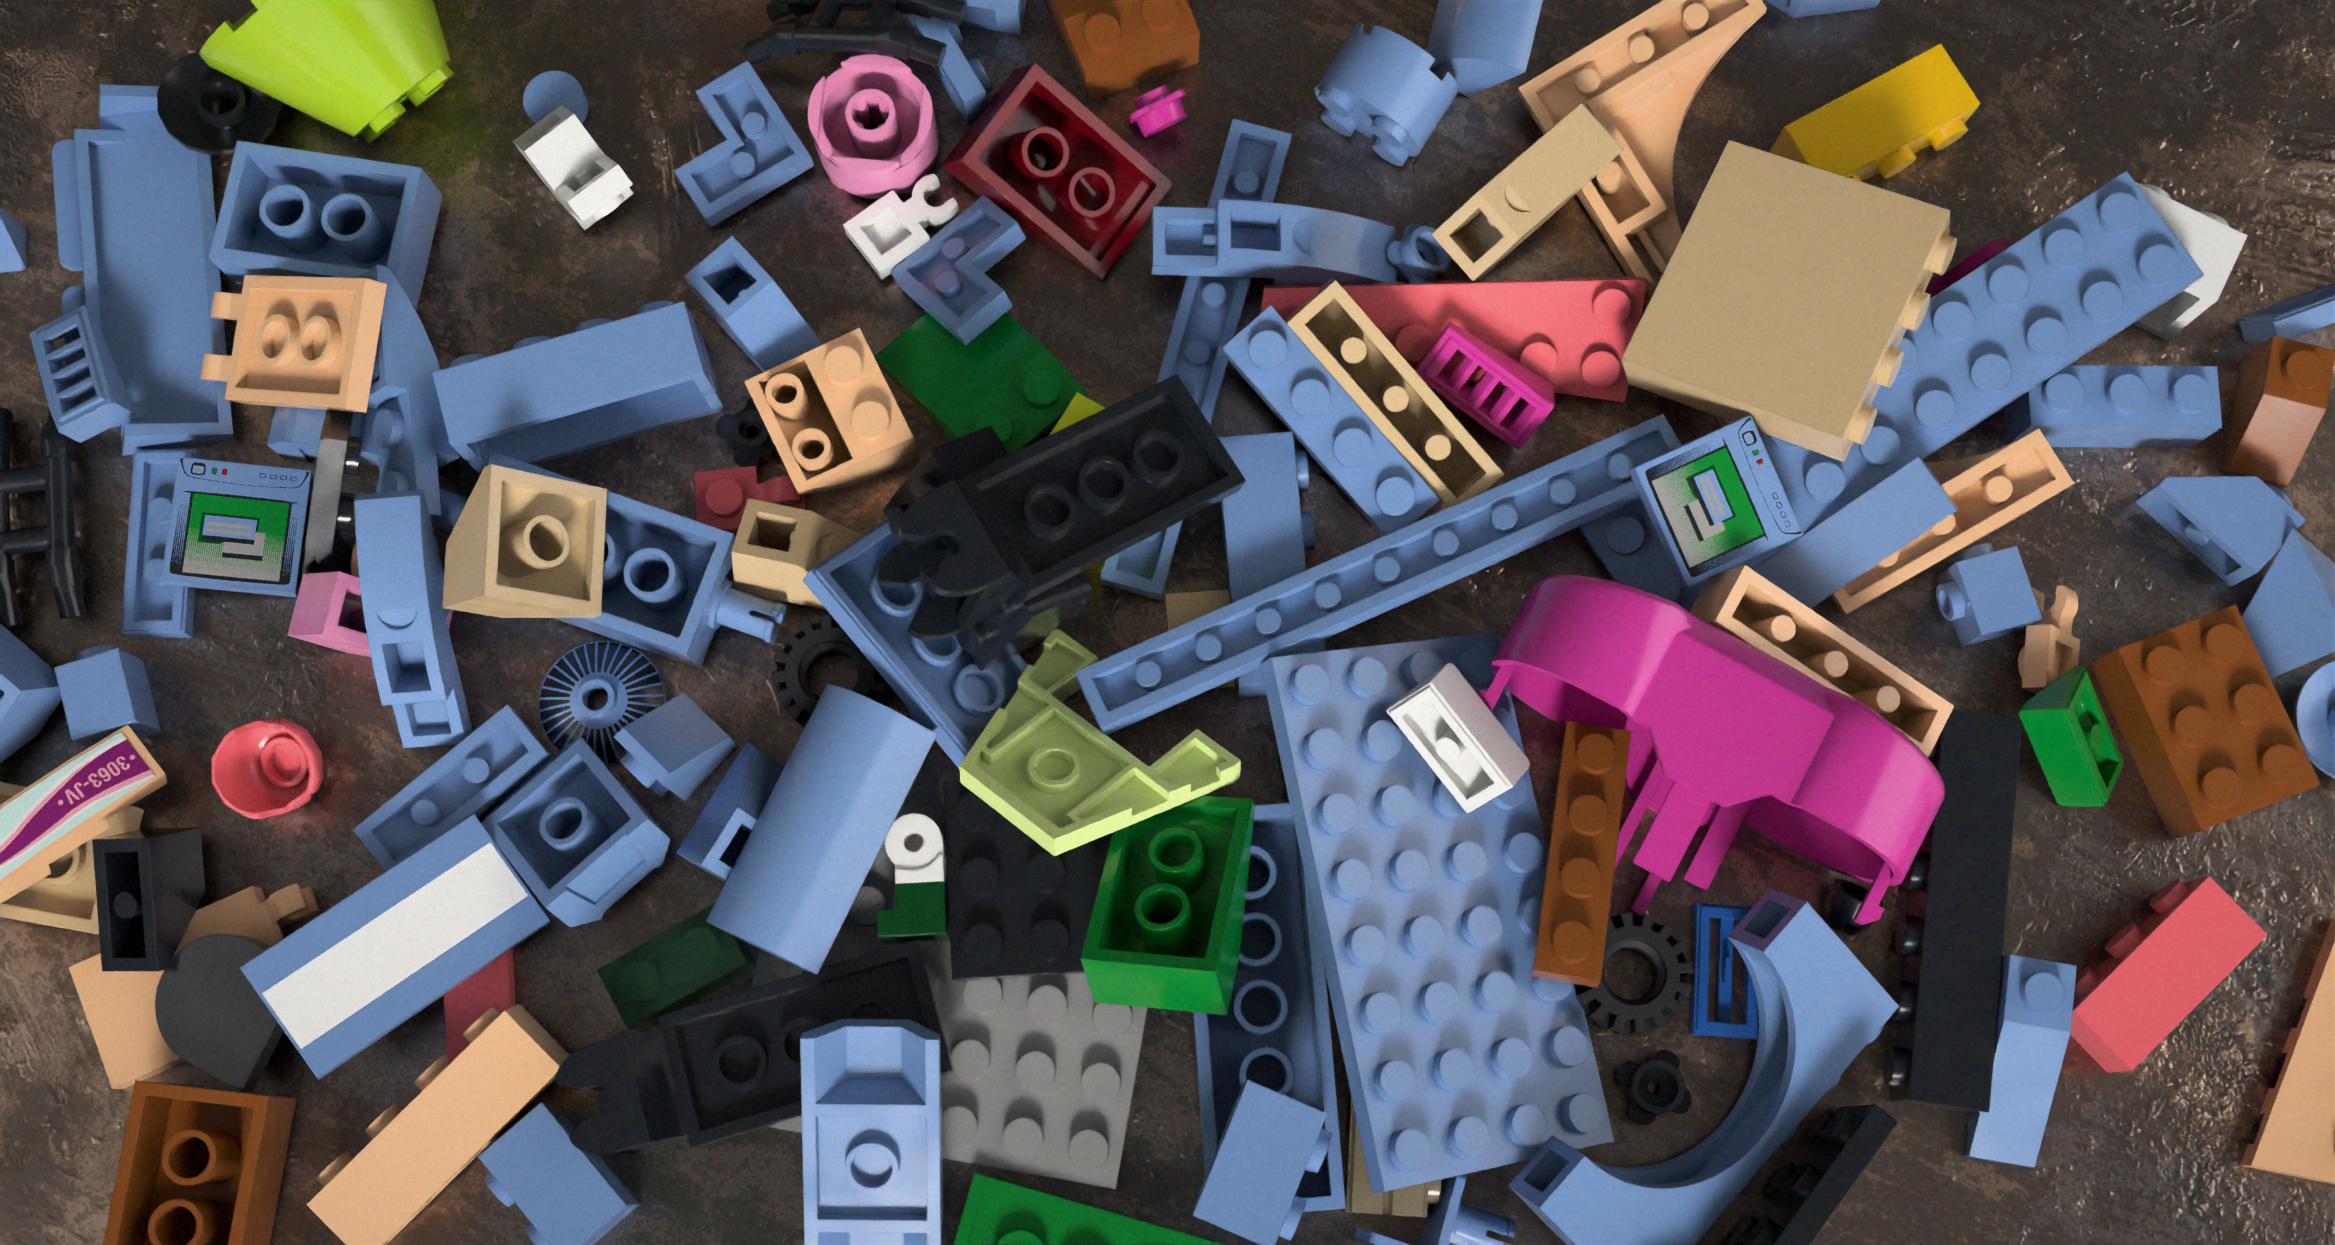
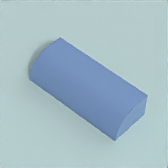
(1482, 41)
(822, 828)

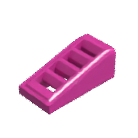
(1495, 415)

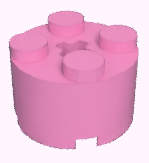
(842, 122)

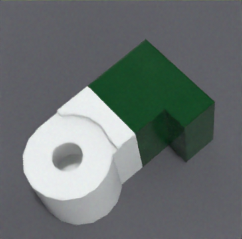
(920, 883)

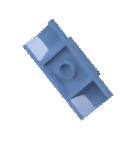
(872, 1133)

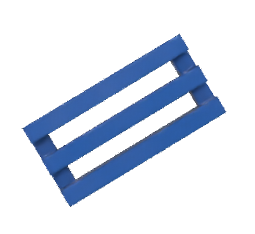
(1699, 979)

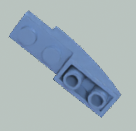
(1270, 242)
(405, 401)
(406, 620)

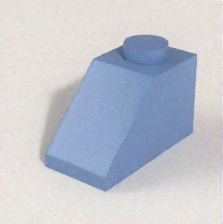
(2224, 520)

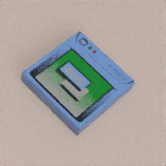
(1715, 502)
(237, 527)

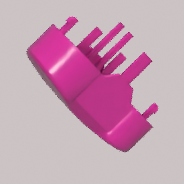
(1720, 737)

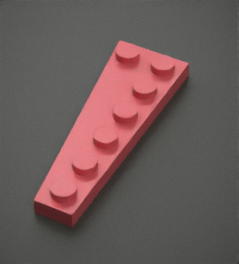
(1557, 328)

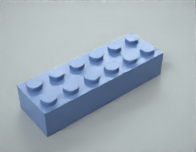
(1277, 1007)

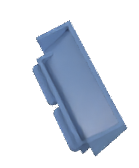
(141, 230)

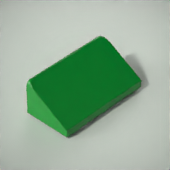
(2073, 740)

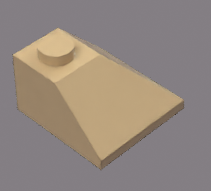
(527, 548)

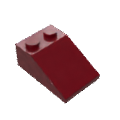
(1058, 170)

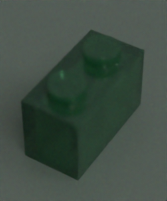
(674, 970)

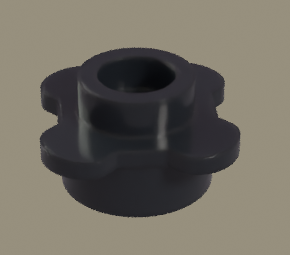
(734, 429)
(1672, 1093)

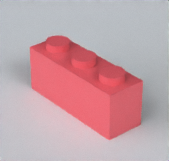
(2159, 971)

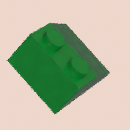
(994, 380)
(1172, 908)

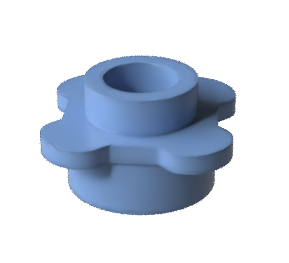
(1419, 255)

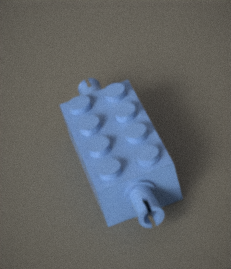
(662, 578)

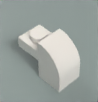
(574, 167)

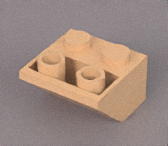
(833, 416)

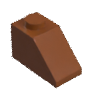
(2277, 409)

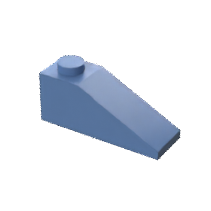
(2027, 1062)

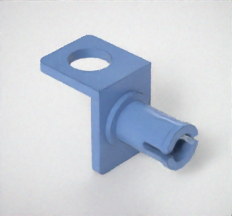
(1452, 1222)

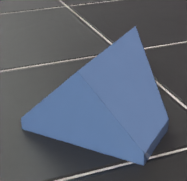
(2294, 607)

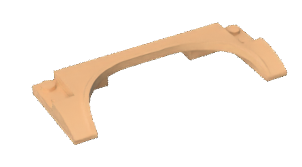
(1640, 91)

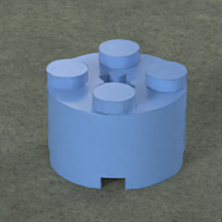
(1384, 92)

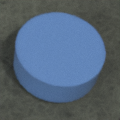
(552, 90)

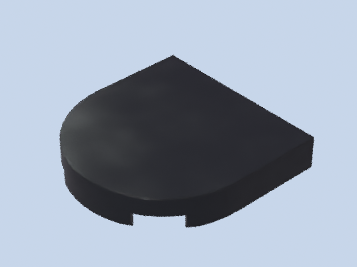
(213, 1011)

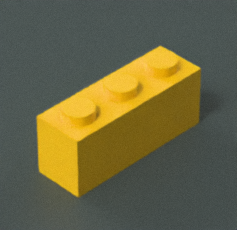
(1884, 120)

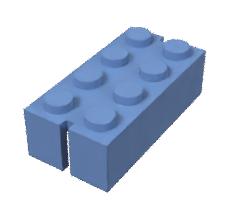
(580, 387)

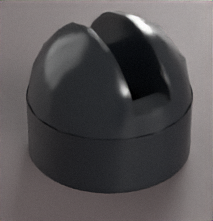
(1842, 905)

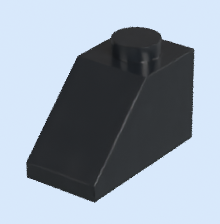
(146, 895)

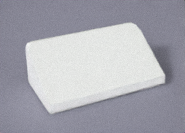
(1459, 738)

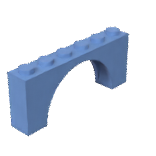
(1813, 1022)

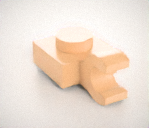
(2049, 643)

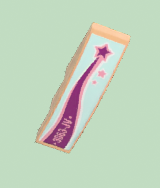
(72, 807)

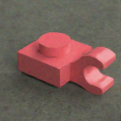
(724, 494)

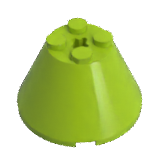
(337, 58)

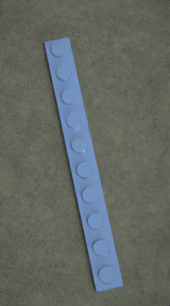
(1370, 579)

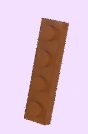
(1581, 854)

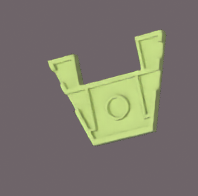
(1068, 778)

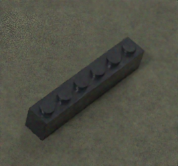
(1957, 922)

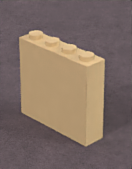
(1790, 299)

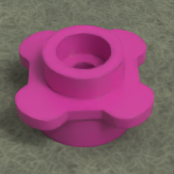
(1158, 110)

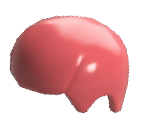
(266, 768)

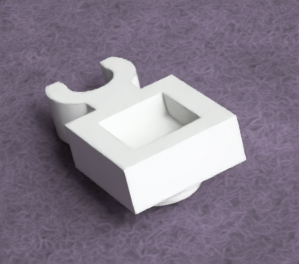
(894, 229)

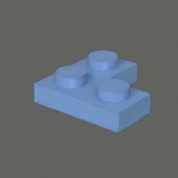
(757, 149)
(950, 269)

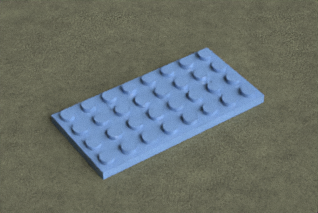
(1428, 924)

